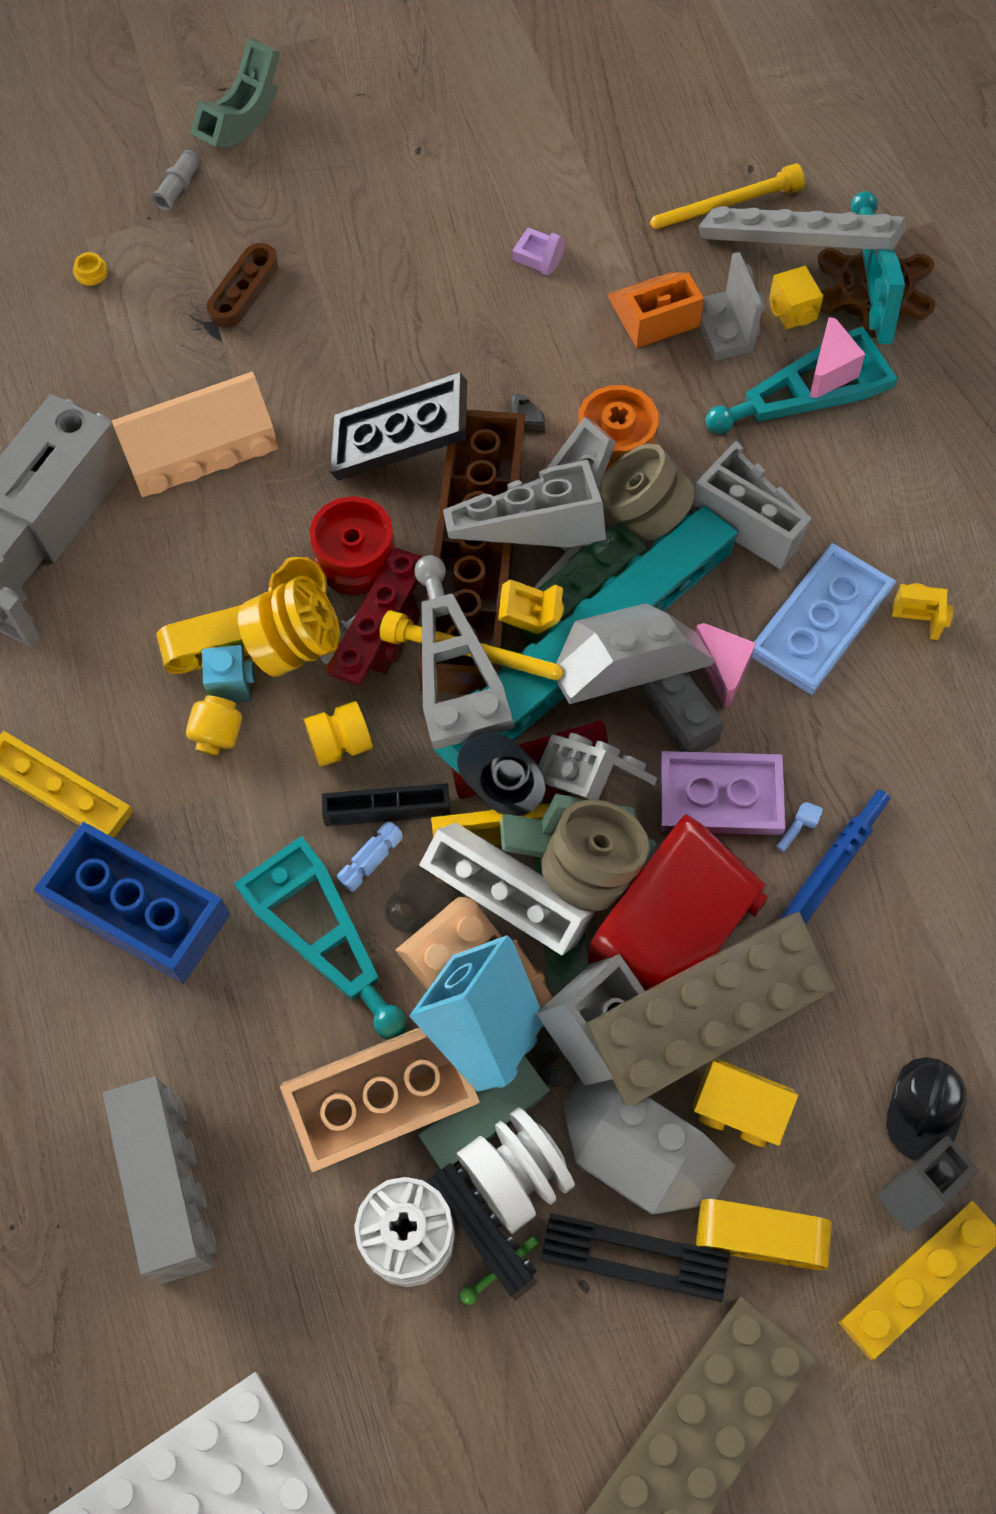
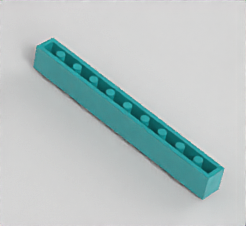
(655, 578)

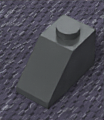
(927, 1184)

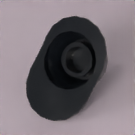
(501, 774)
(925, 1106)

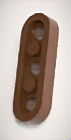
(229, 300)

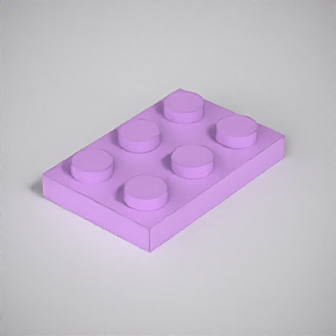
(723, 791)

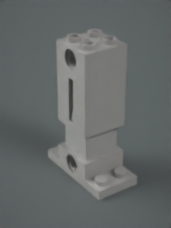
(48, 490)

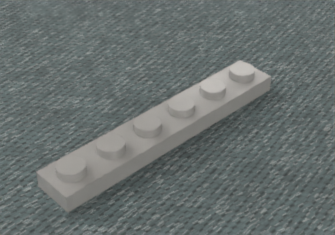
(803, 228)

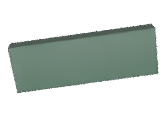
(458, 1130)

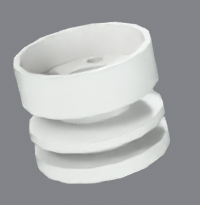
(516, 1169)
(424, 1251)

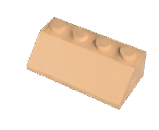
(196, 434)
(374, 1097)

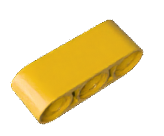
(183, 641)
(764, 1234)

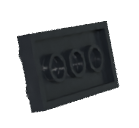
(399, 426)

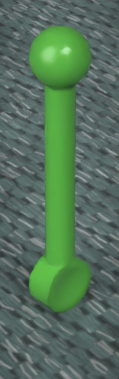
(470, 1293)

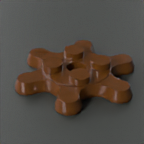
(852, 288)

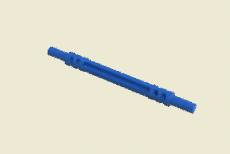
(837, 859)

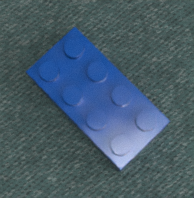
(133, 902)

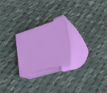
(539, 250)

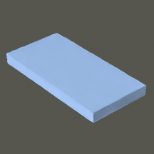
(822, 618)

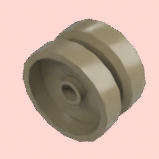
(646, 492)
(594, 854)

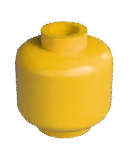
(214, 725)

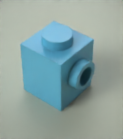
(227, 673)

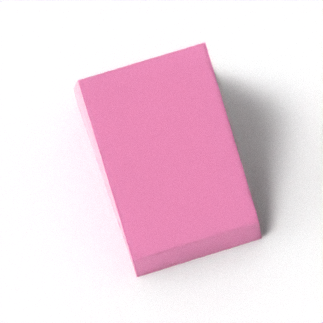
(838, 360)
(731, 660)

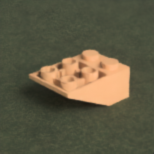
(451, 931)

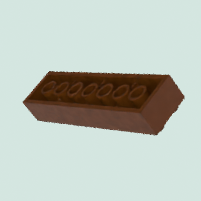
(475, 568)

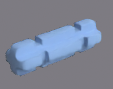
(370, 856)

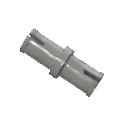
(176, 180)

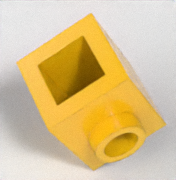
(795, 297)

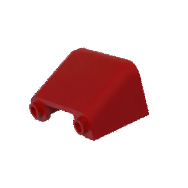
(679, 906)

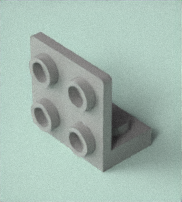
(733, 316)
(584, 769)

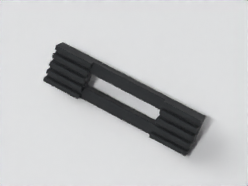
(700, 1271)

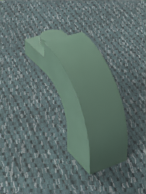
(245, 104)

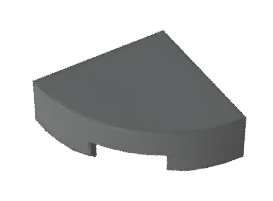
(533, 416)

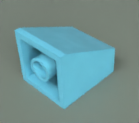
(482, 1013)

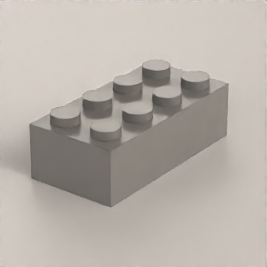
(159, 1181)

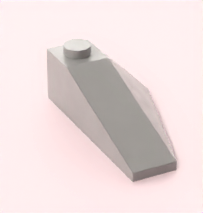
(550, 511)

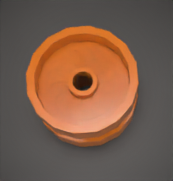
(624, 415)

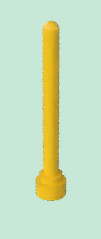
(789, 180)
(398, 628)

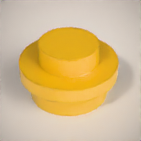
(90, 269)

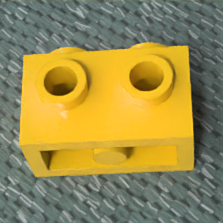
(744, 1102)

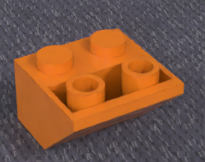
(659, 307)

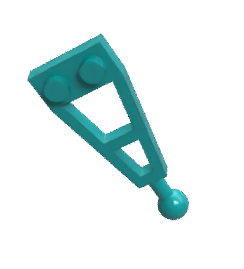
(883, 277)
(874, 379)
(281, 879)

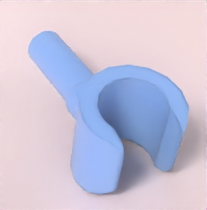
(808, 816)

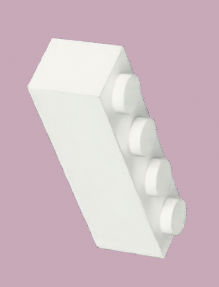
(505, 887)

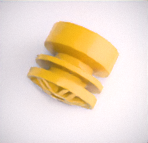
(289, 626)

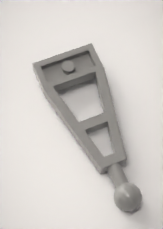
(471, 714)

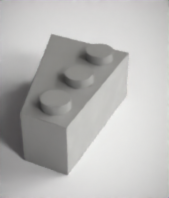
(742, 496)

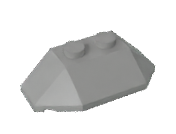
(627, 651)
(643, 1149)

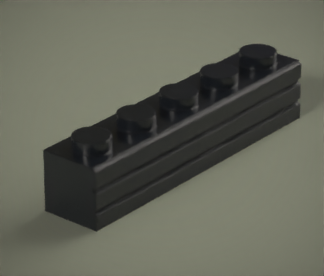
(385, 804)
(484, 1231)

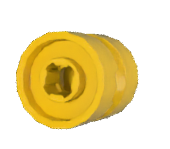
(338, 733)

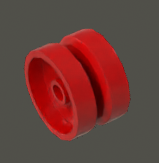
(351, 543)

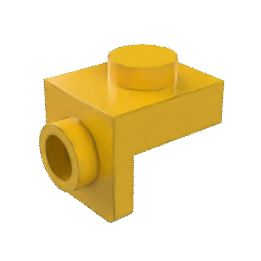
(924, 603)
(530, 607)

